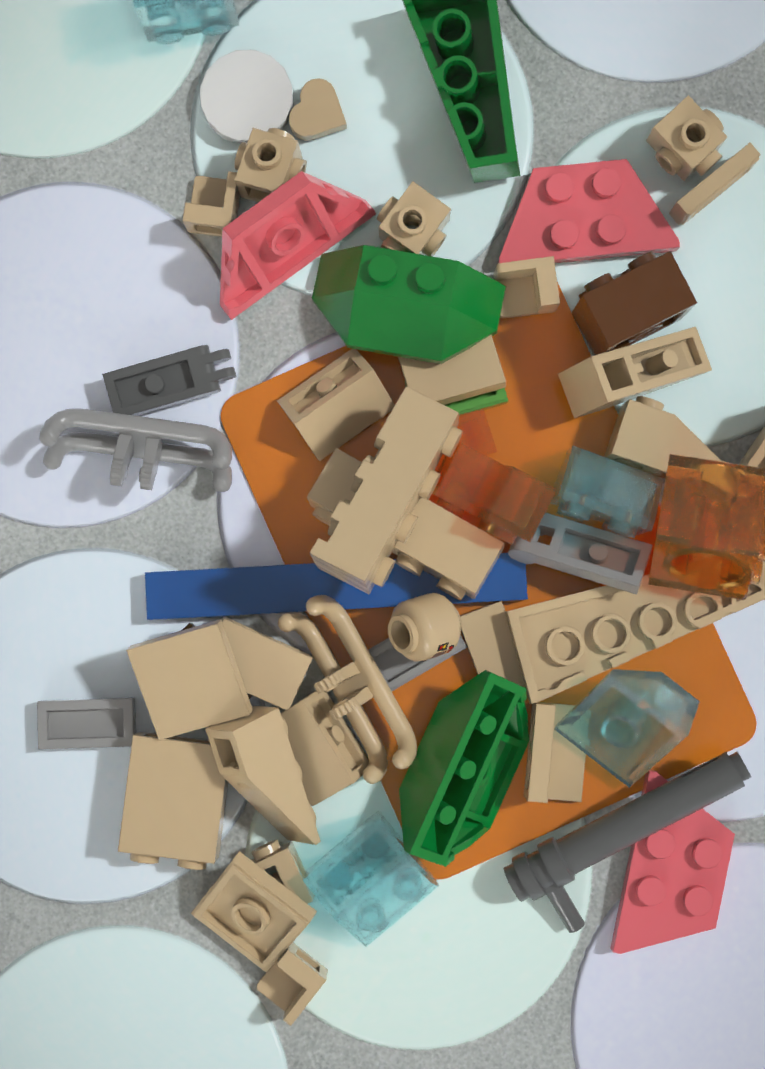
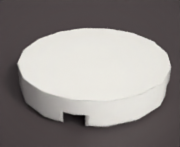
(245, 93)

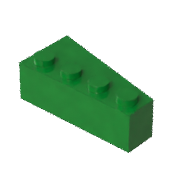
(470, 73)

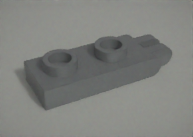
(167, 380)

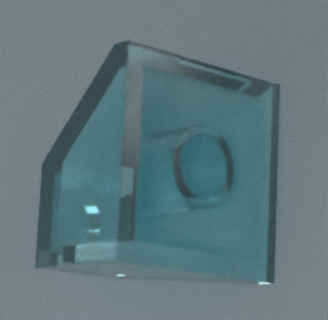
(630, 721)

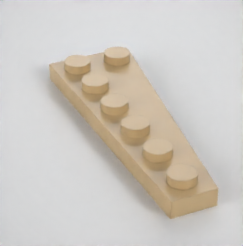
(604, 627)

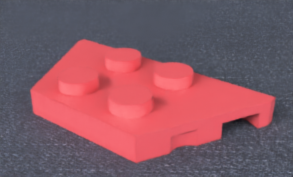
(587, 215)
(283, 237)
(672, 880)

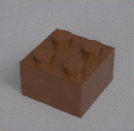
(634, 304)

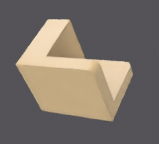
(212, 205)
(529, 287)
(293, 981)

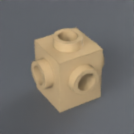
(687, 140)
(267, 162)
(415, 209)

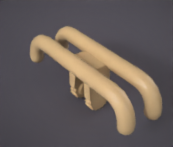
(354, 684)

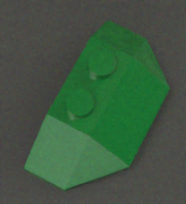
(406, 302)
(463, 767)

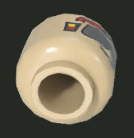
(424, 627)

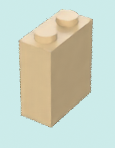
(173, 802)

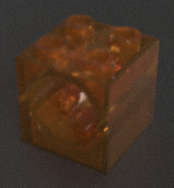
(710, 528)

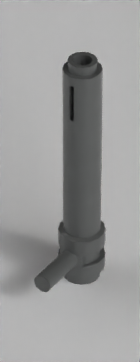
(560, 859)

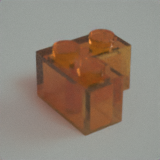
(496, 493)

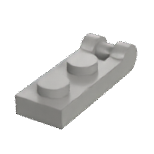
(586, 553)

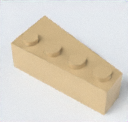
(388, 491)

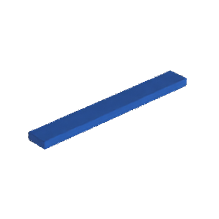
(291, 586)

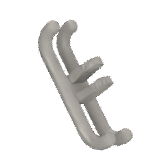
(139, 439)

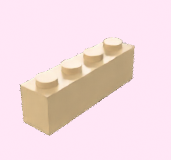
(438, 544)

